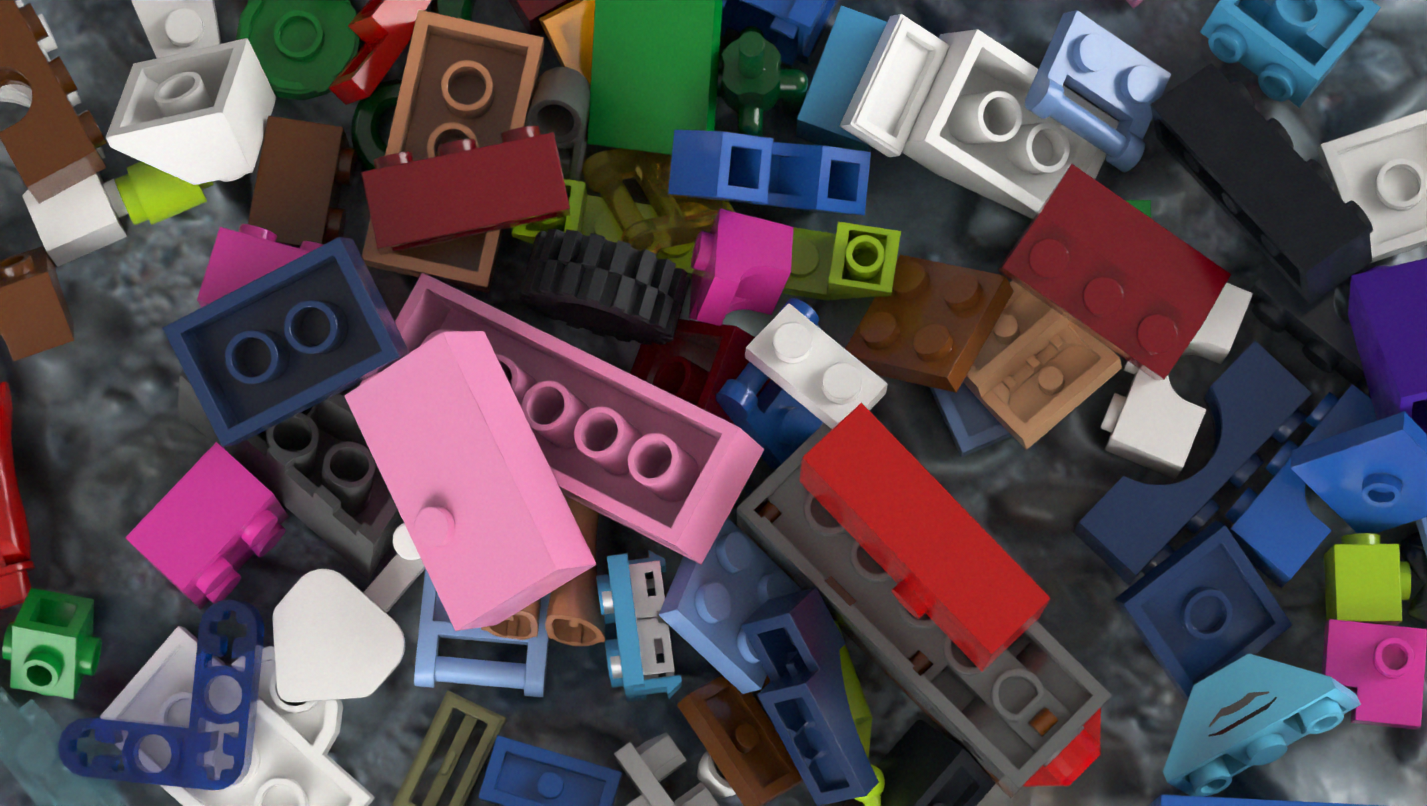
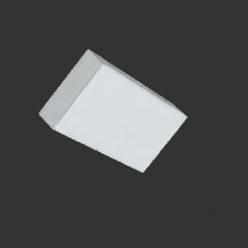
(894, 85)

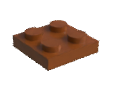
(930, 323)

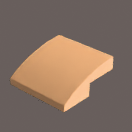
(1037, 367)

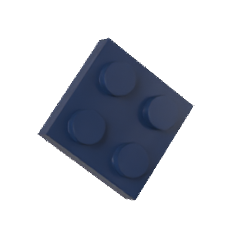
(1203, 608)

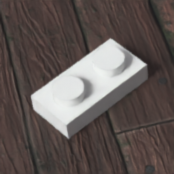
(814, 367)

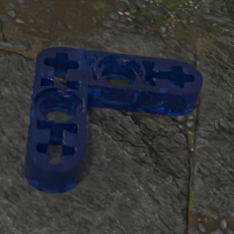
(192, 741)

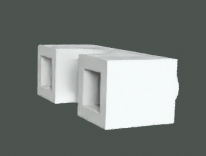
(1153, 421)

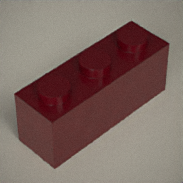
(465, 190)

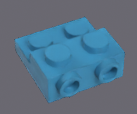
(1287, 41)

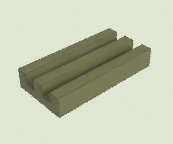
(431, 741)

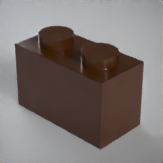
(302, 181)

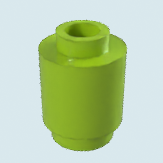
(157, 194)

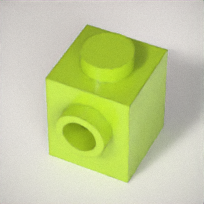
(1365, 580)

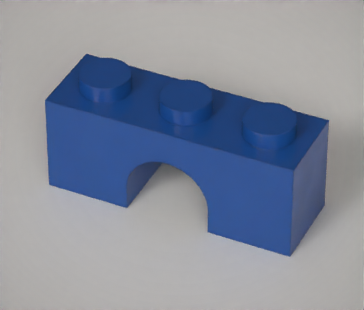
(768, 172)
(1277, 525)

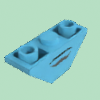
(1249, 719)

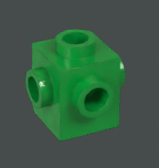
(52, 644)

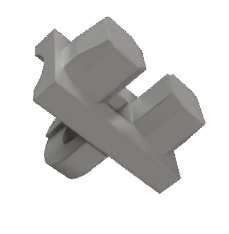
(652, 764)

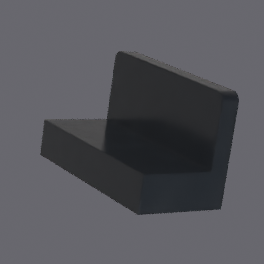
(930, 771)

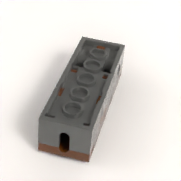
(1021, 719)

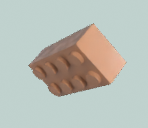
(458, 86)

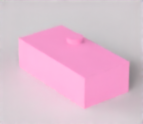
(469, 479)

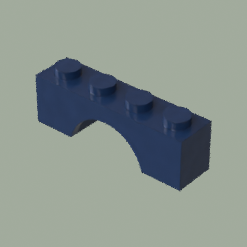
(1247, 407)

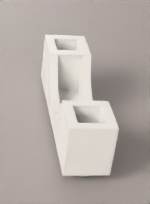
(85, 213)

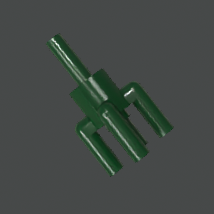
(754, 82)

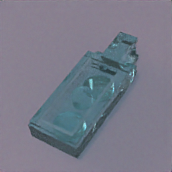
(32, 755)

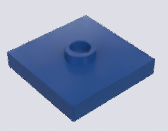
(1370, 473)

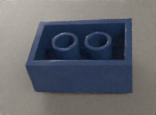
(286, 341)

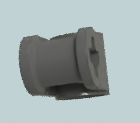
(572, 91)

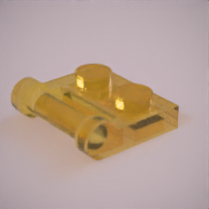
(678, 216)

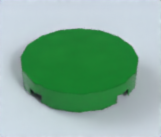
(300, 43)

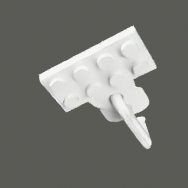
(326, 649)

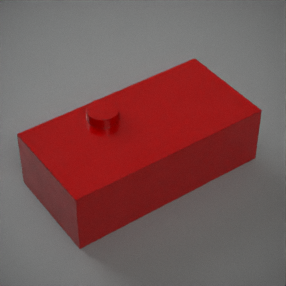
(922, 538)

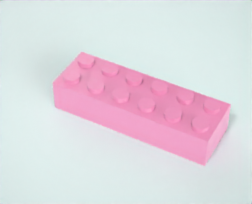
(601, 429)

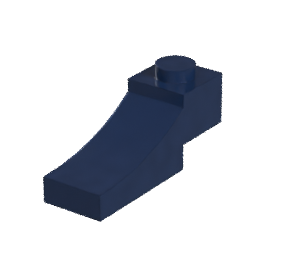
(808, 695)

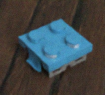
(638, 627)

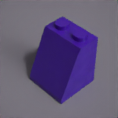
(1391, 337)

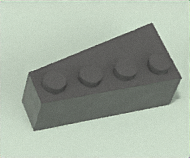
(319, 473)

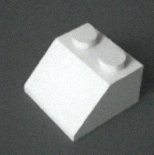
(195, 113)

